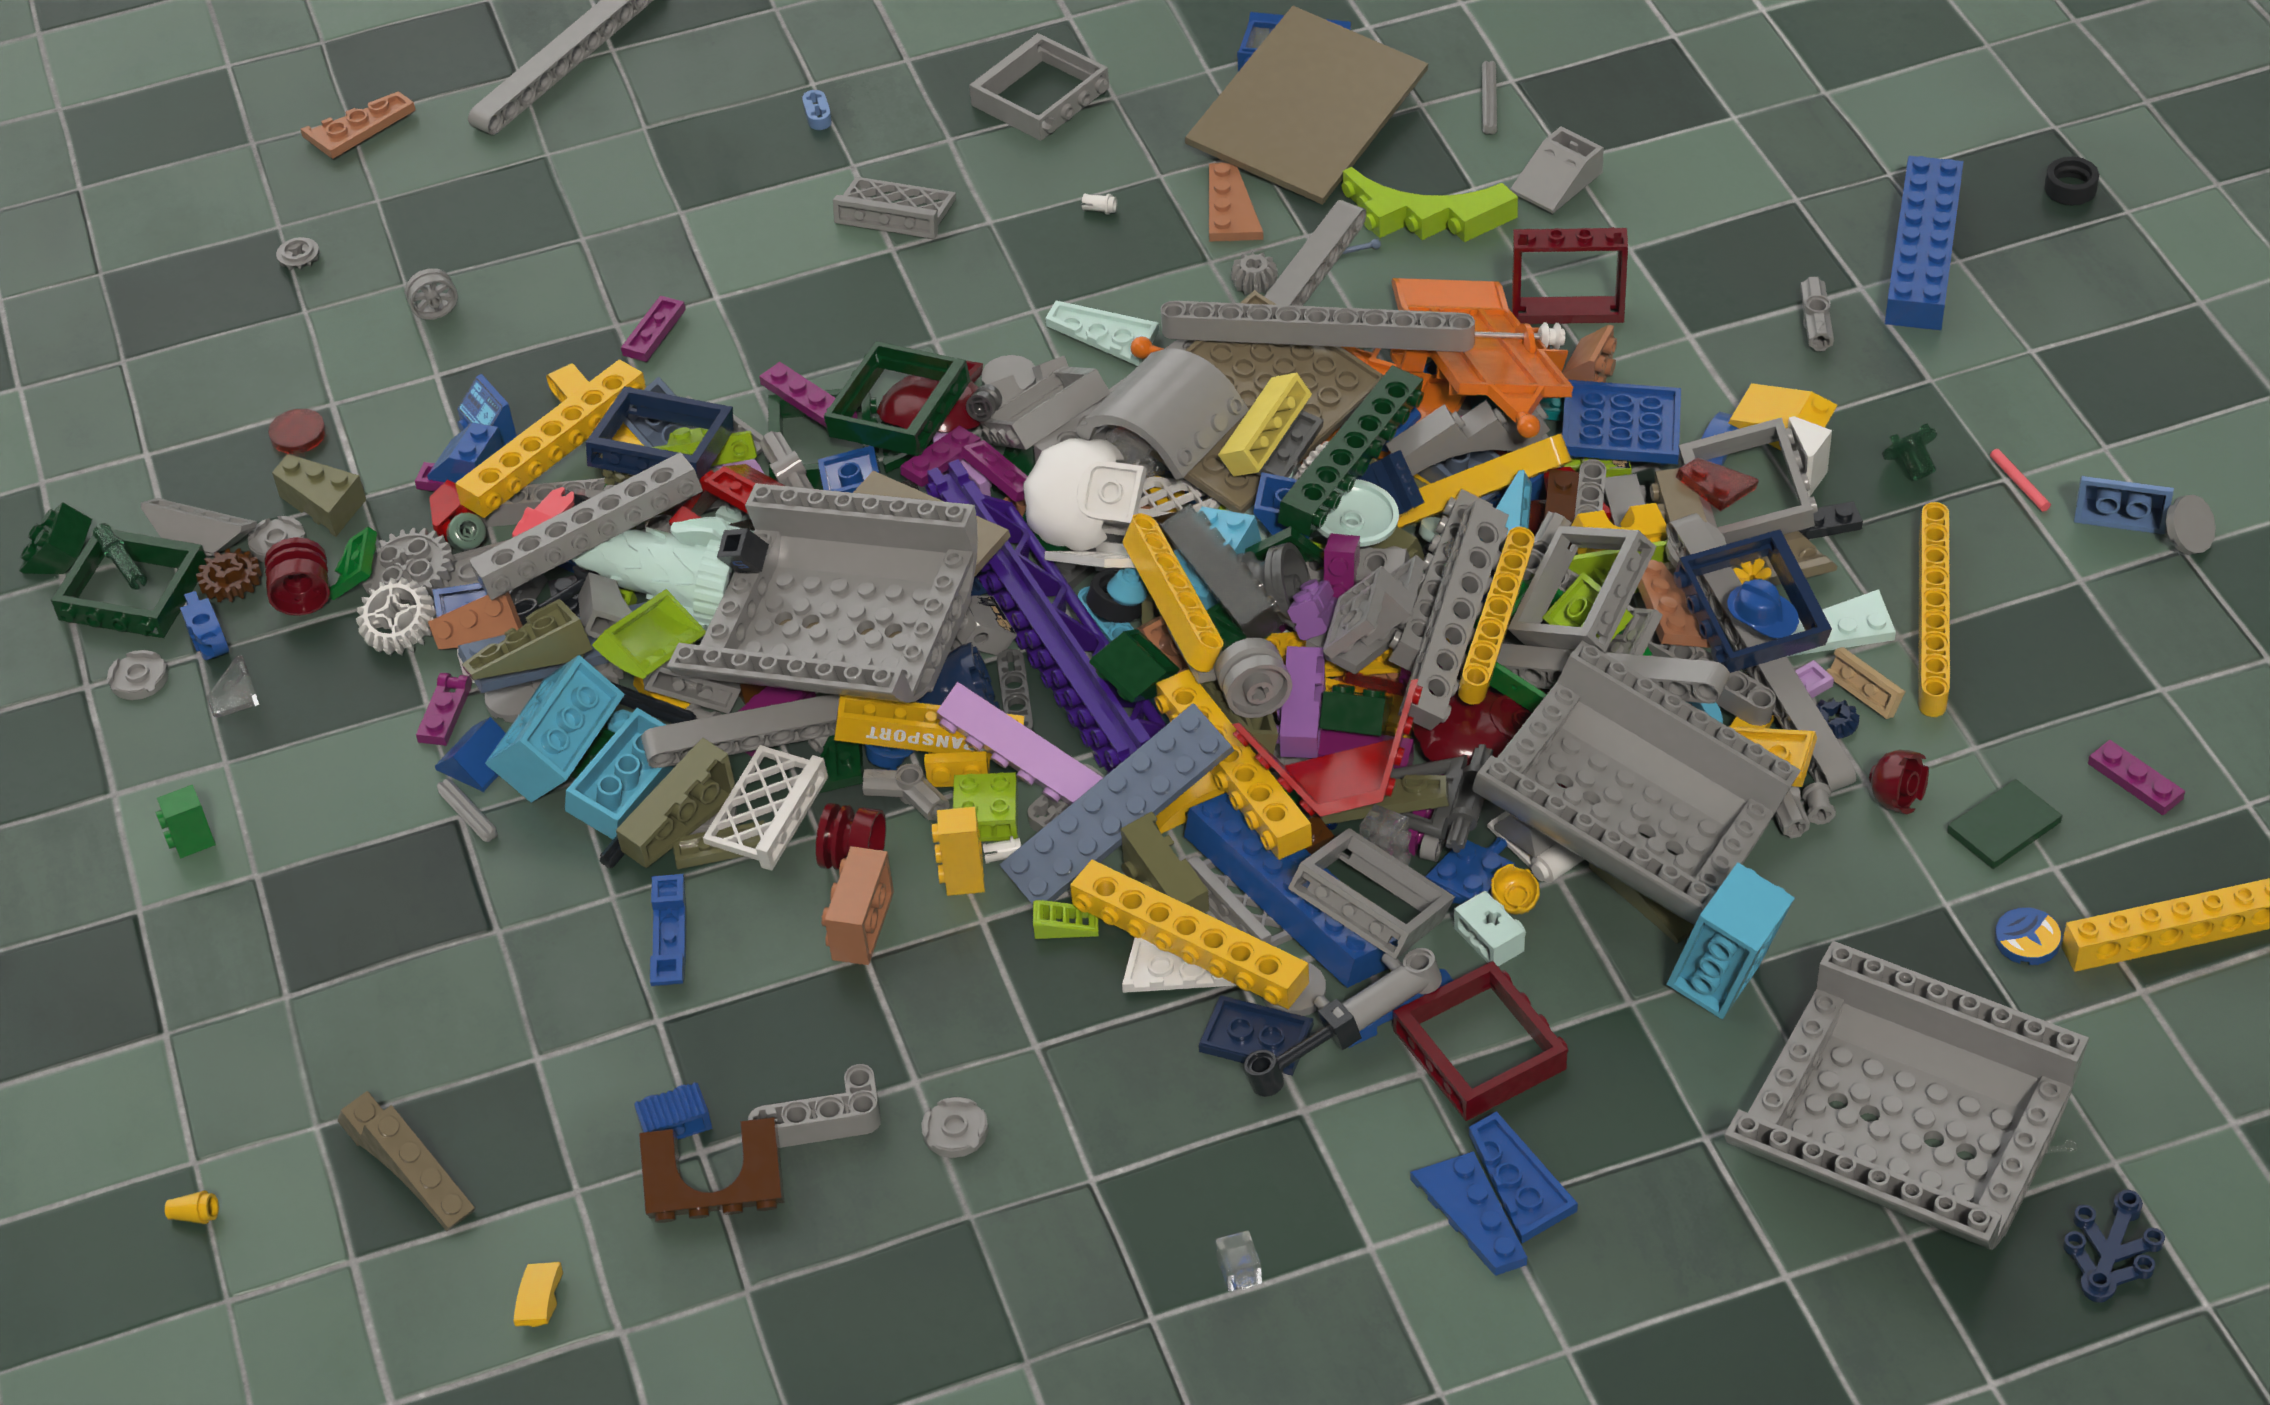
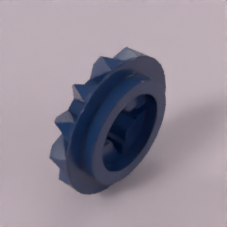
(1844, 724)

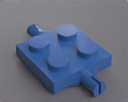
(1470, 870)

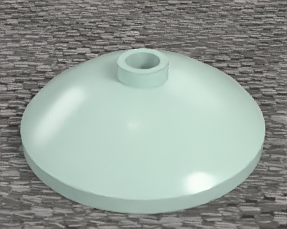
(1365, 513)

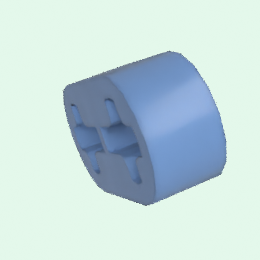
(821, 108)

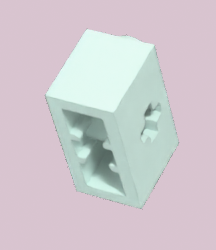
(1489, 929)

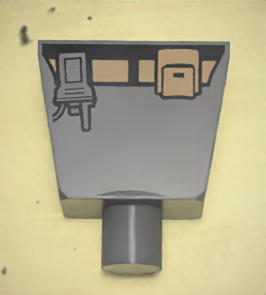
(986, 626)

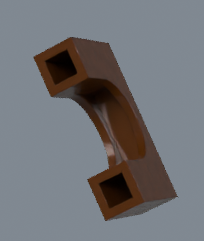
(756, 1185)

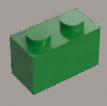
(185, 822)

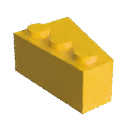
(959, 851)

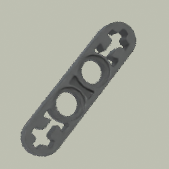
(1019, 695)

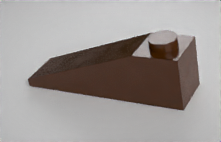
(1562, 494)

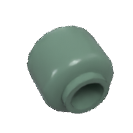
(465, 522)

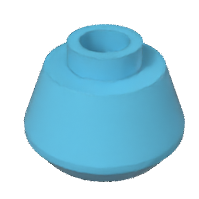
(1127, 587)

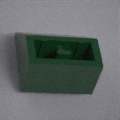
(55, 541)
(1133, 666)
(1355, 711)

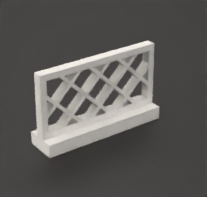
(1169, 487)
(1106, 557)
(788, 817)

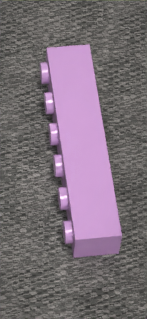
(1015, 746)

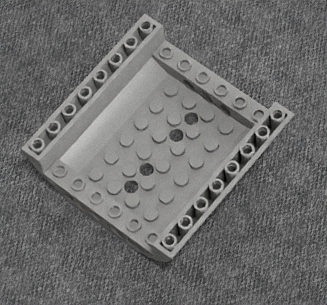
(851, 569)
(1648, 770)
(1928, 1069)

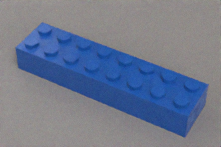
(1924, 243)
(1239, 853)

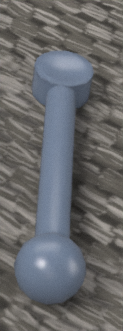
(1375, 244)

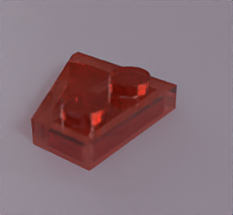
(1716, 483)

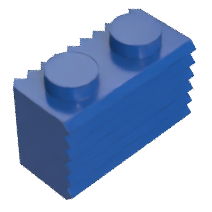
(676, 1110)

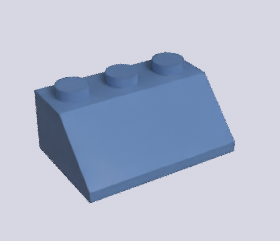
(2122, 505)

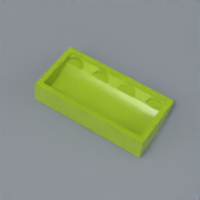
(649, 635)

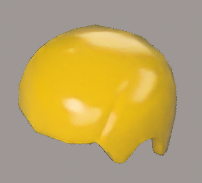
(1515, 889)

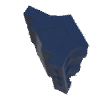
(1395, 478)

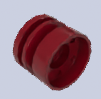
(297, 576)
(841, 829)

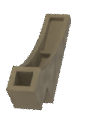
(402, 1152)

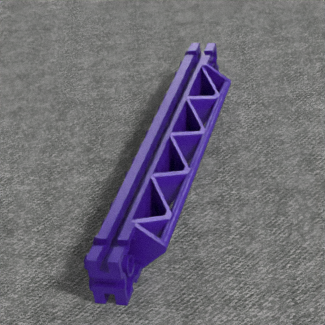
(1047, 634)

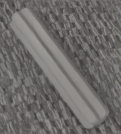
(467, 810)

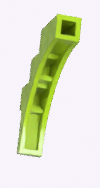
(1427, 215)

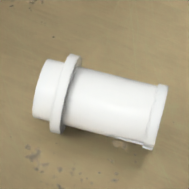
(1099, 203)
(1003, 848)

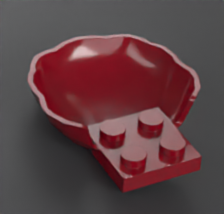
(909, 395)
(1468, 725)

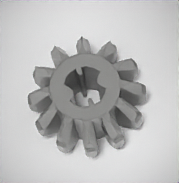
(1254, 273)

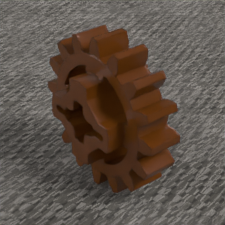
(229, 575)

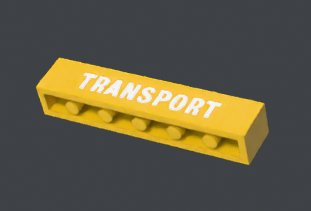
(898, 726)

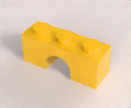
(1644, 518)

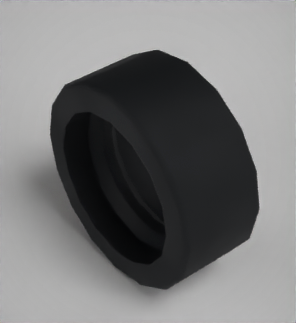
(2068, 193)
(1104, 605)

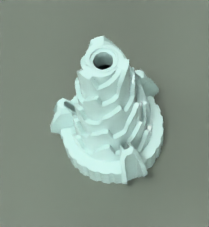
(675, 561)

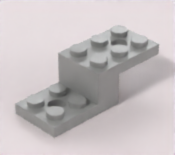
(1374, 607)

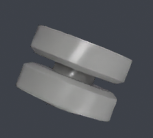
(1253, 677)

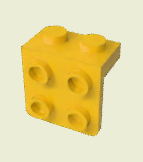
(943, 766)

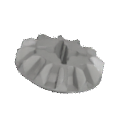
(289, 252)

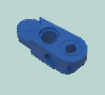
(203, 627)

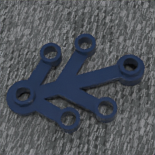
(2111, 1250)

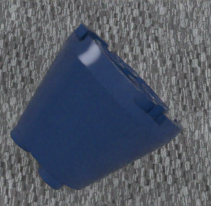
(967, 668)

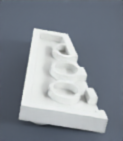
(1160, 970)

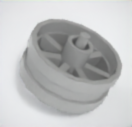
(434, 302)

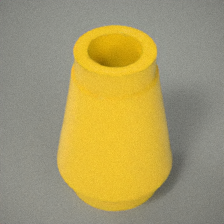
(194, 1208)

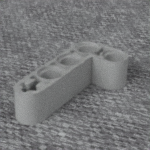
(830, 1115)

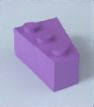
(1301, 712)

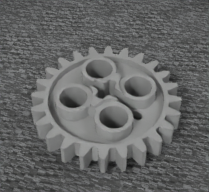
(414, 557)

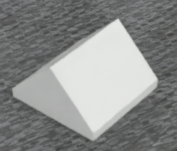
(1814, 449)

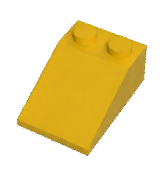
(1768, 403)

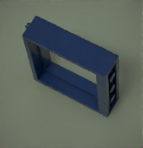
(635, 458)
(1792, 579)

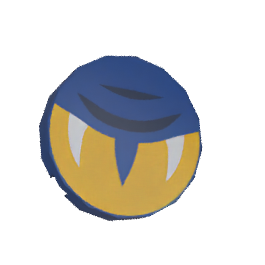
(2028, 936)

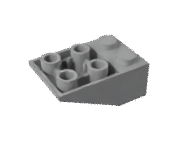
(1559, 170)

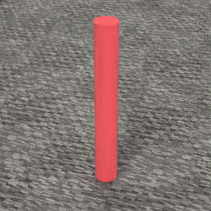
(2020, 480)

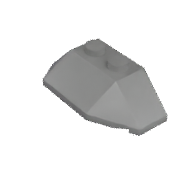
(196, 525)

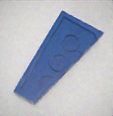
(1523, 1183)
(1472, 1208)

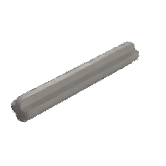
(1489, 97)

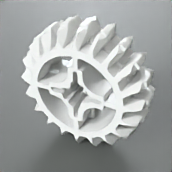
(387, 611)

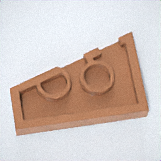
(475, 621)

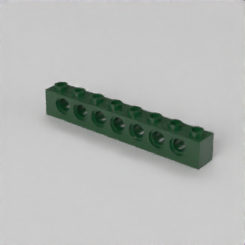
(1351, 451)

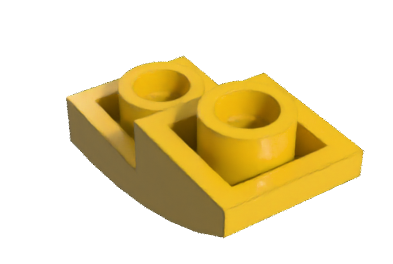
(536, 1294)

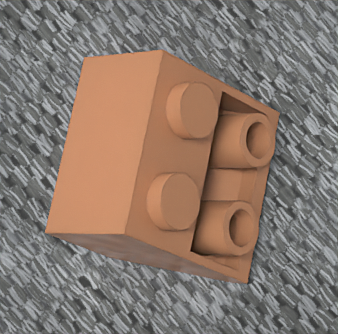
(1593, 357)

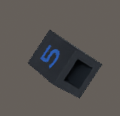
(742, 550)

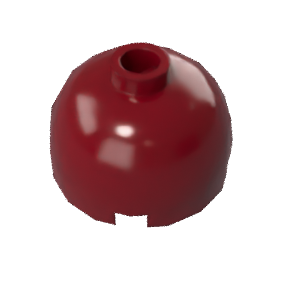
(1899, 780)

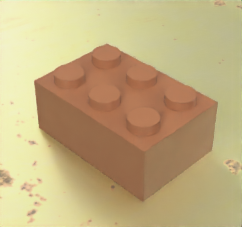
(858, 905)

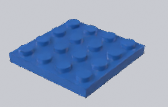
(1622, 422)

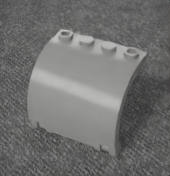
(1173, 404)

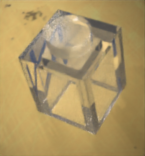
(1238, 1261)

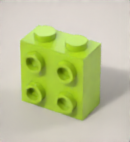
(994, 800)

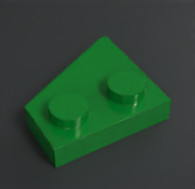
(355, 563)

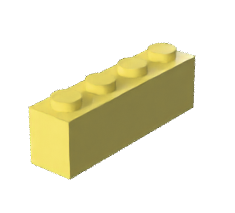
(1265, 424)

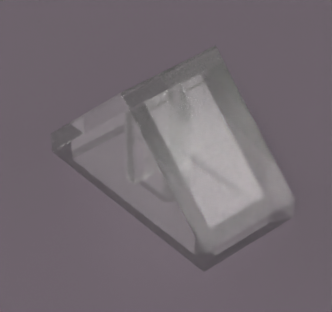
(233, 690)

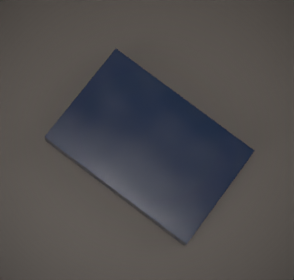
(1246, 1027)

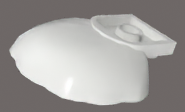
(1078, 490)

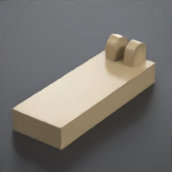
(1866, 683)

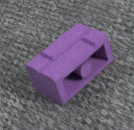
(1313, 608)

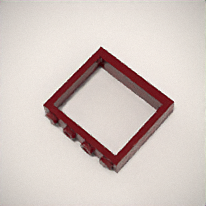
(1575, 308)
(1503, 1087)

